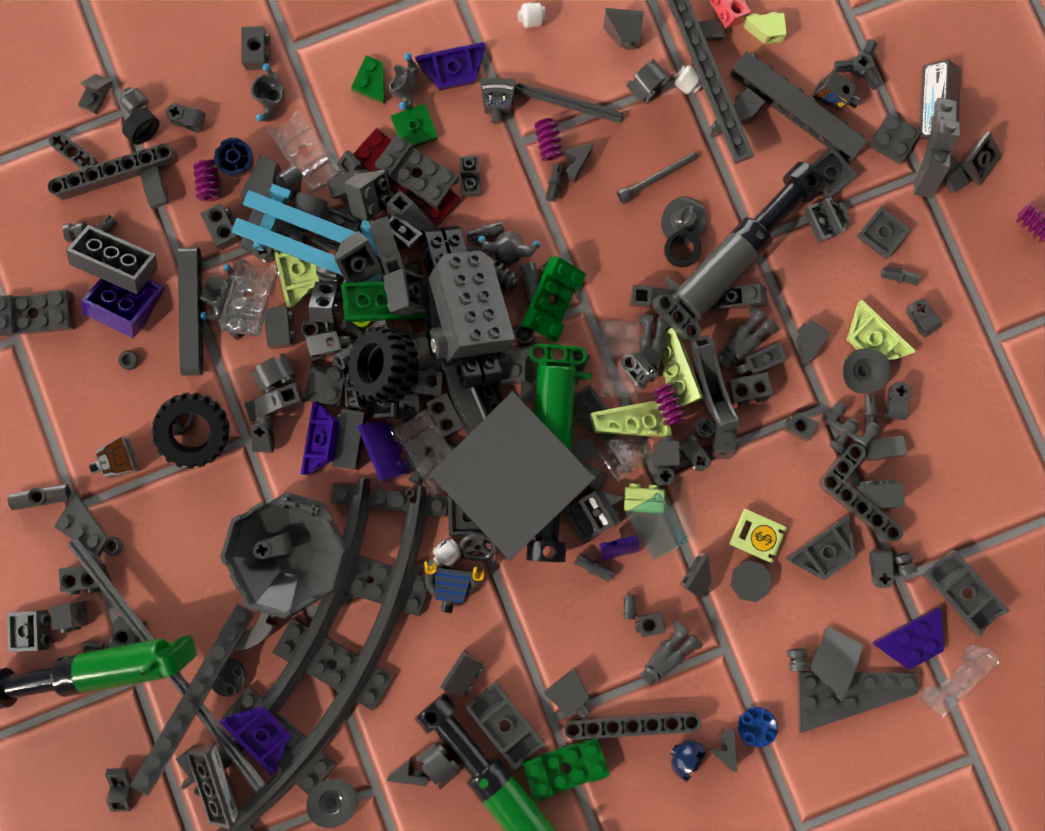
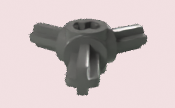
(865, 69)

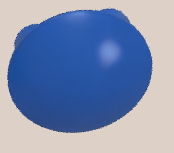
(757, 727)

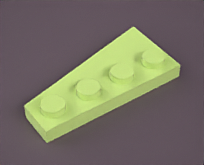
(679, 370)
(635, 419)

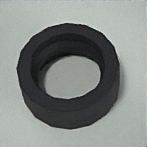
(140, 126)
(682, 234)

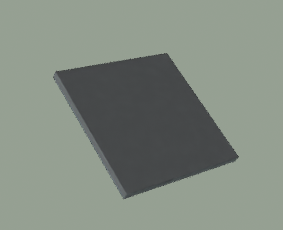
(512, 475)

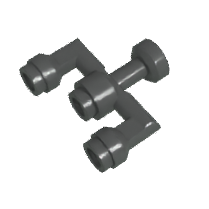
(849, 428)

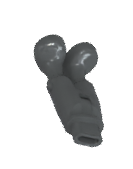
(742, 342)
(652, 349)
(667, 658)

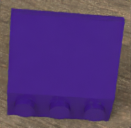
(120, 307)
(384, 451)

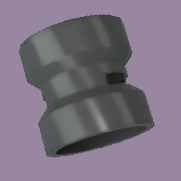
(72, 231)
(524, 336)
(702, 426)
(906, 568)
(798, 660)

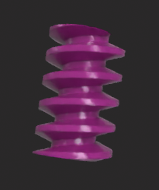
(547, 139)
(204, 180)
(1034, 220)
(669, 405)

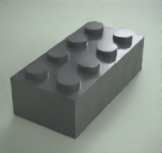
(112, 259)

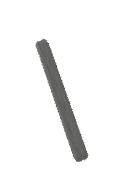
(569, 102)

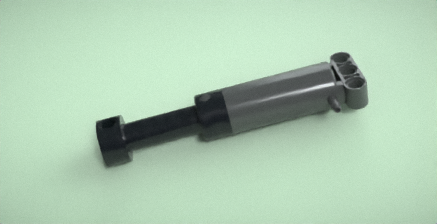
(735, 254)

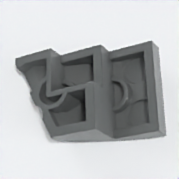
(836, 660)

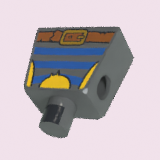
(836, 91)

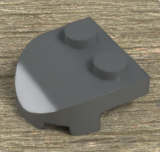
(827, 219)

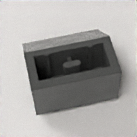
(368, 194)
(884, 494)

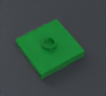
(414, 125)

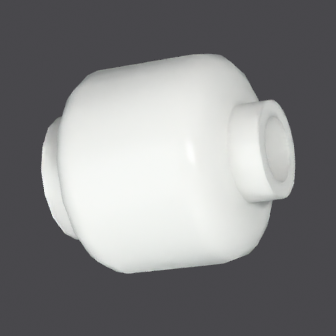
(532, 14)
(687, 80)
(446, 553)

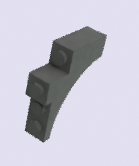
(937, 154)
(260, 182)
(713, 387)

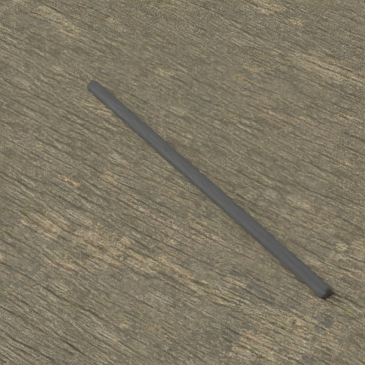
(177, 679)

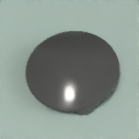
(230, 679)

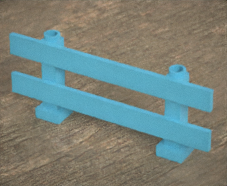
(276, 209)

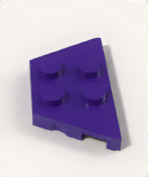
(453, 66)
(320, 439)
(915, 640)
(259, 734)

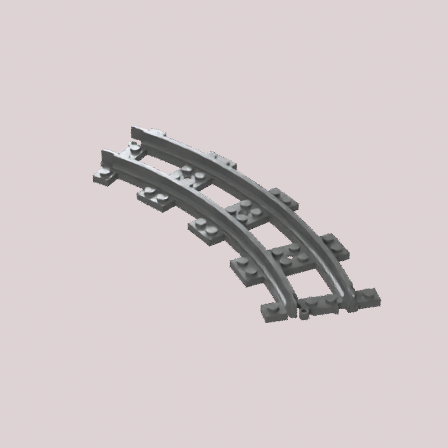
(311, 651)

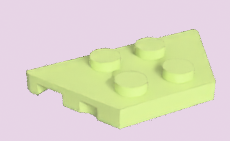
(296, 277)
(872, 332)

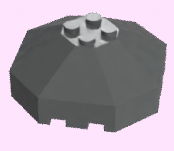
(288, 581)

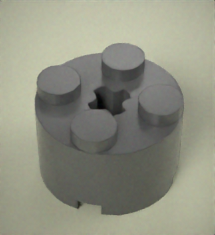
(647, 80)
(273, 372)
(438, 765)

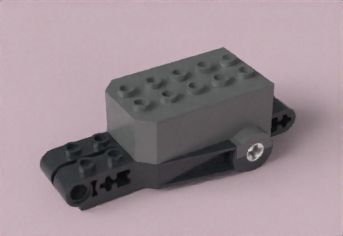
(464, 308)

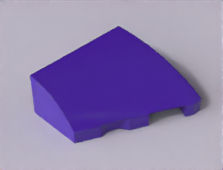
(619, 547)

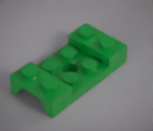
(560, 280)
(547, 778)

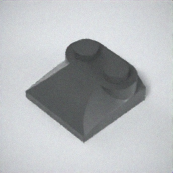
(326, 385)

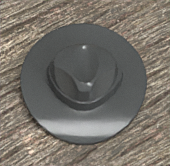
(683, 214)
(866, 370)
(332, 803)

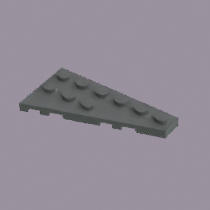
(868, 690)

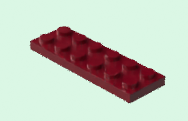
(370, 152)

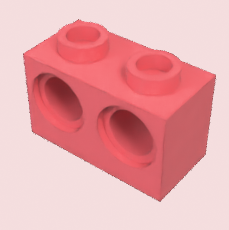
(731, 11)

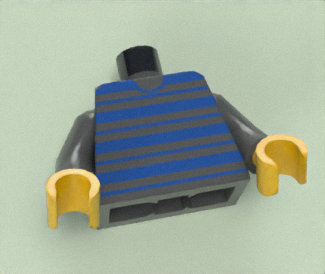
(451, 584)

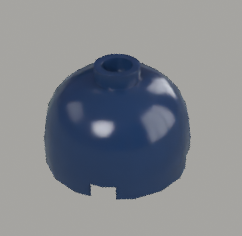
(234, 157)
(687, 758)

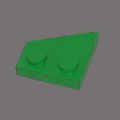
(370, 79)

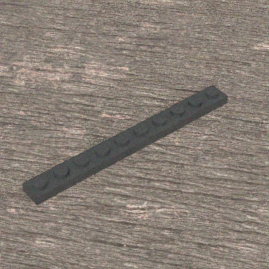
(711, 80)
(192, 700)

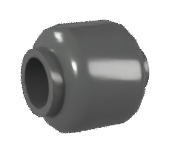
(133, 100)

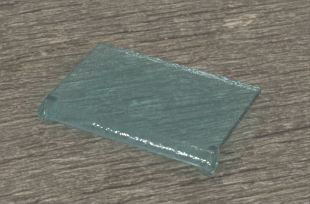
(656, 526)

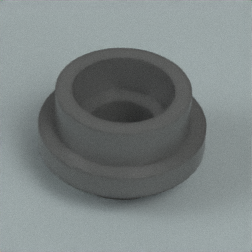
(119, 546)

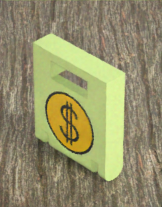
(761, 538)

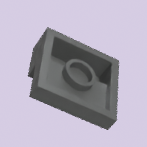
(28, 631)

